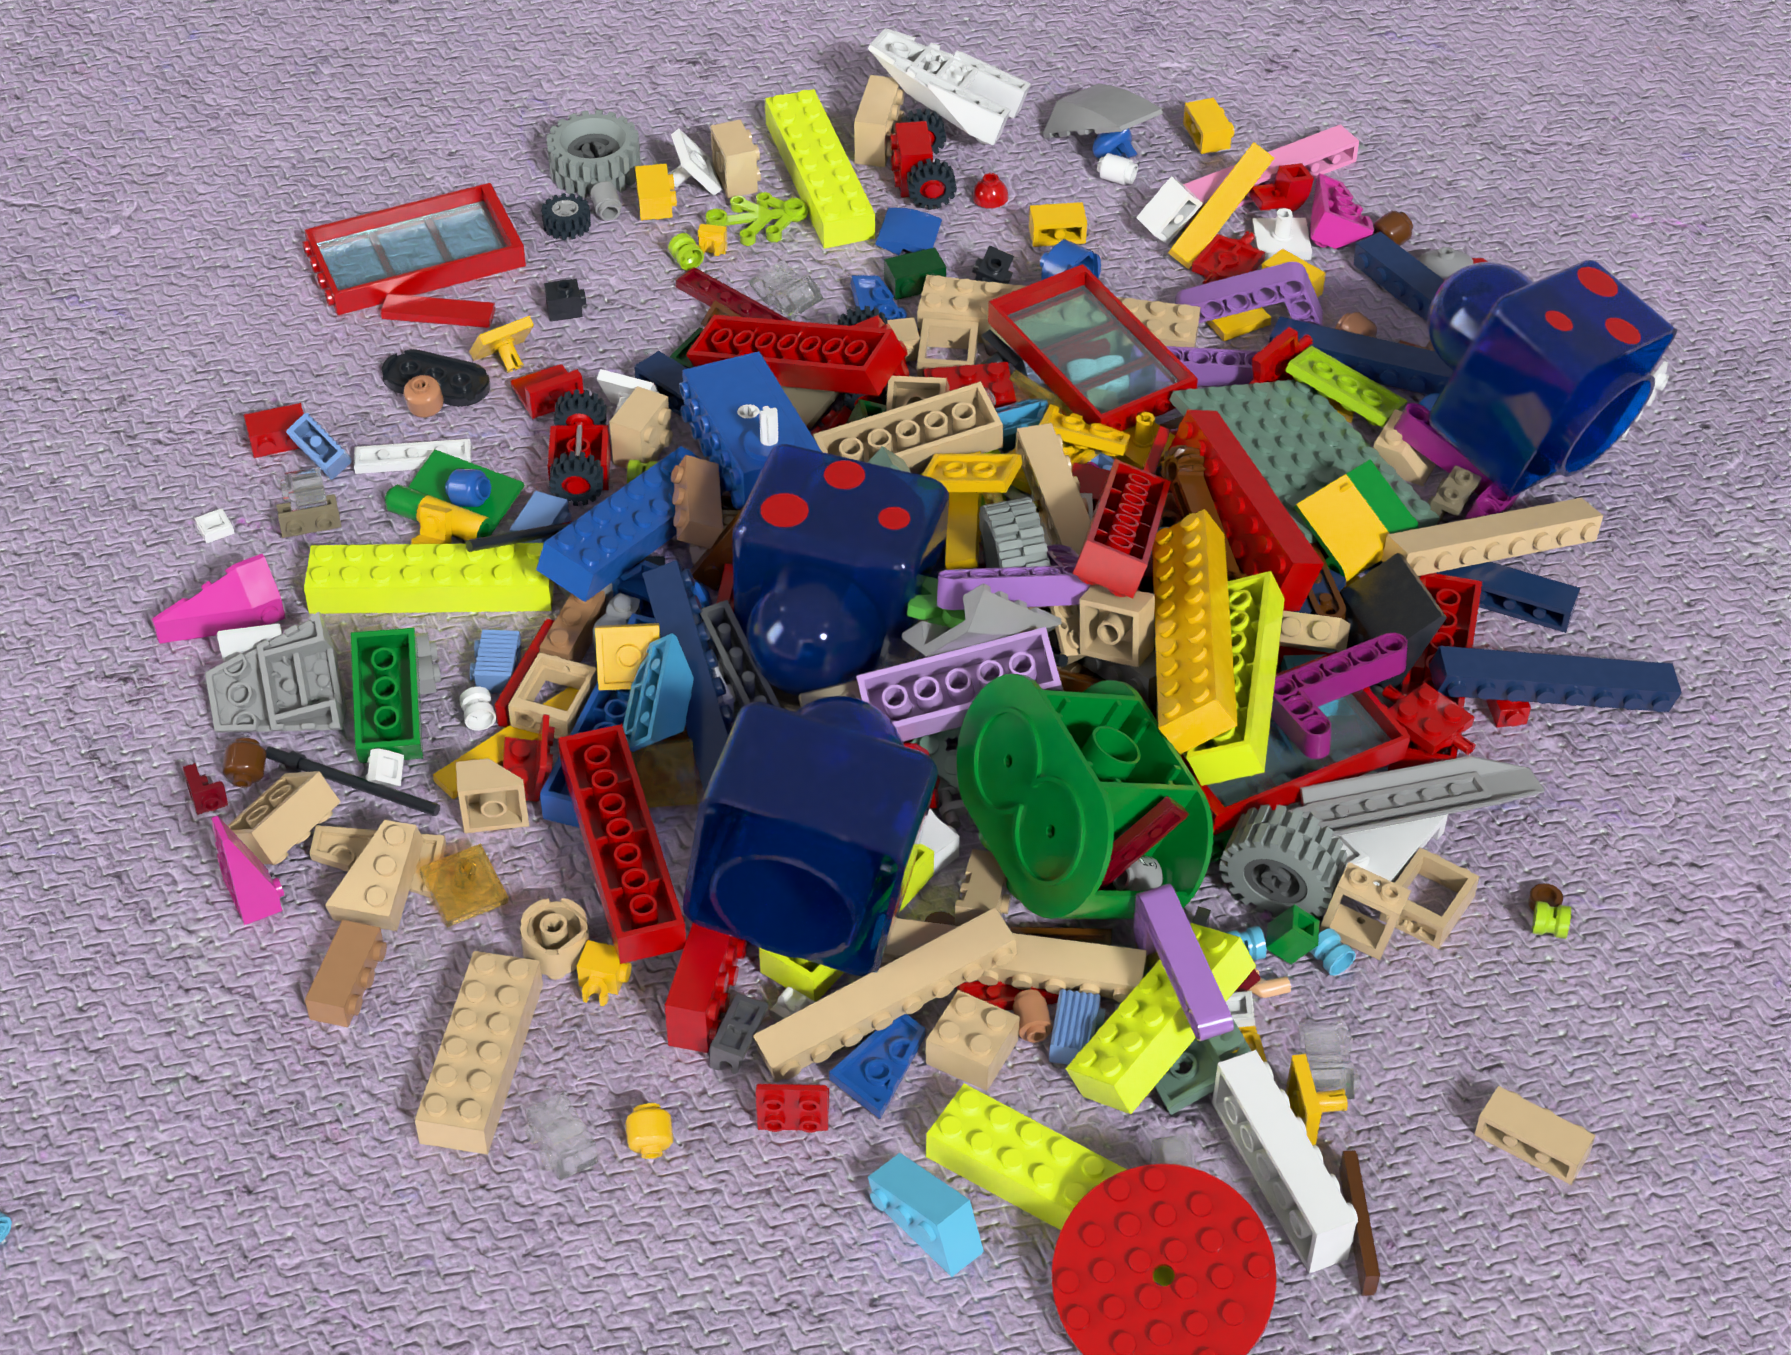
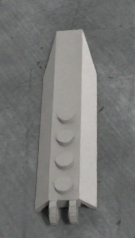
(1415, 793)

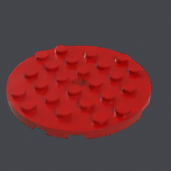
(1175, 1221)

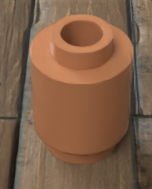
(1034, 1016)

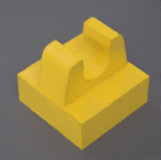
(713, 239)

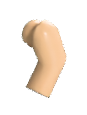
(1271, 987)

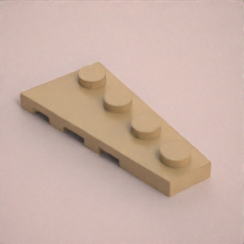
(342, 847)

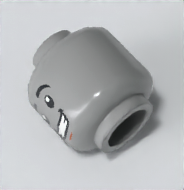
(1140, 876)

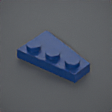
(874, 293)
(879, 1064)

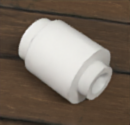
(1117, 169)

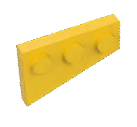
(1085, 436)

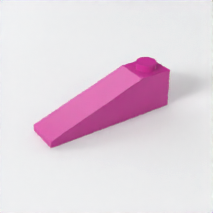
(237, 600)
(245, 876)

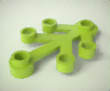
(788, 211)

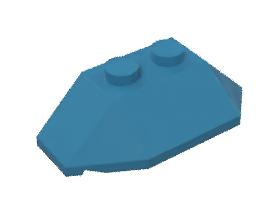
(1020, 415)
(658, 695)

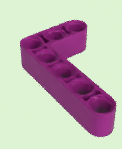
(1419, 434)
(1320, 682)

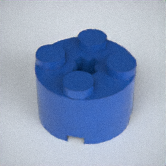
(1067, 256)

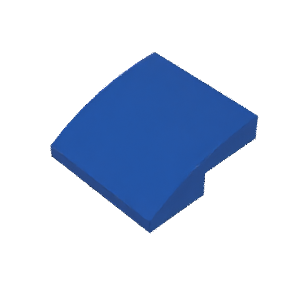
(908, 230)

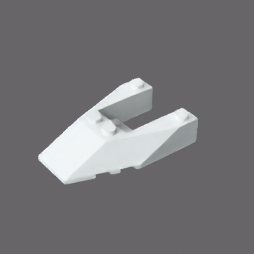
(954, 86)

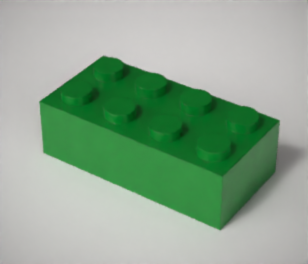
(386, 693)

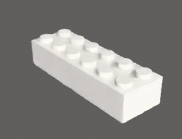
(1284, 1161)

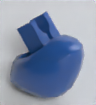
(1114, 143)

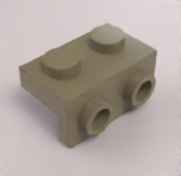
(1454, 492)
(308, 520)

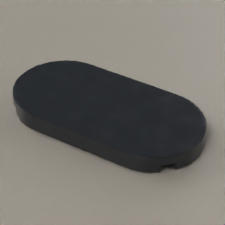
(459, 380)

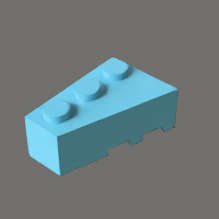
(928, 1212)

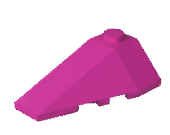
(1335, 217)

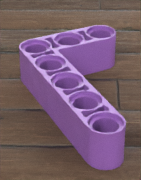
(1255, 290)
(1217, 366)
(1034, 585)
(1164, 929)

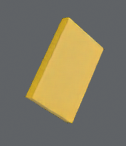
(974, 471)

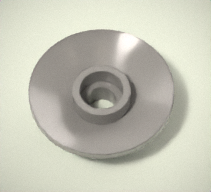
(1445, 261)

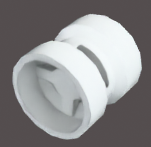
(477, 708)

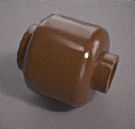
(1395, 226)
(244, 762)

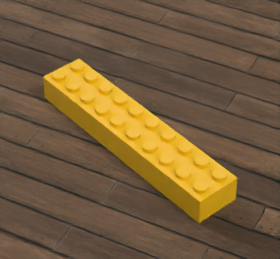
(1193, 633)

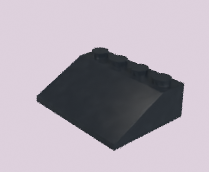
(1392, 602)

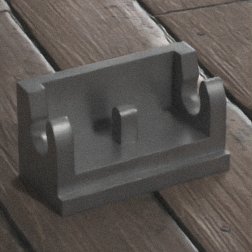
(737, 1032)

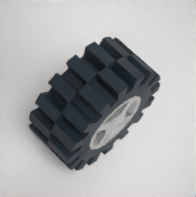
(566, 216)

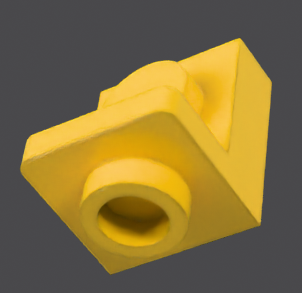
(434, 525)

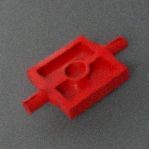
(1228, 258)
(1272, 361)
(1431, 718)

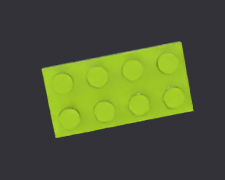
(1345, 386)

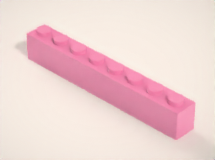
(1317, 152)

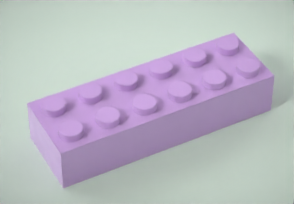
(939, 689)

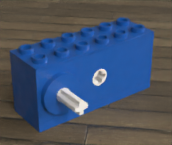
(739, 417)

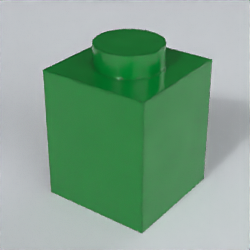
(1292, 934)

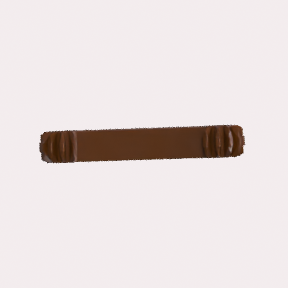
(1185, 471)

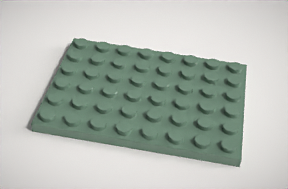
(1297, 441)

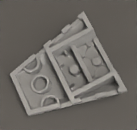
(1100, 110)
(987, 619)
(280, 684)

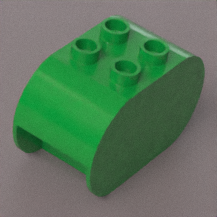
(1062, 781)

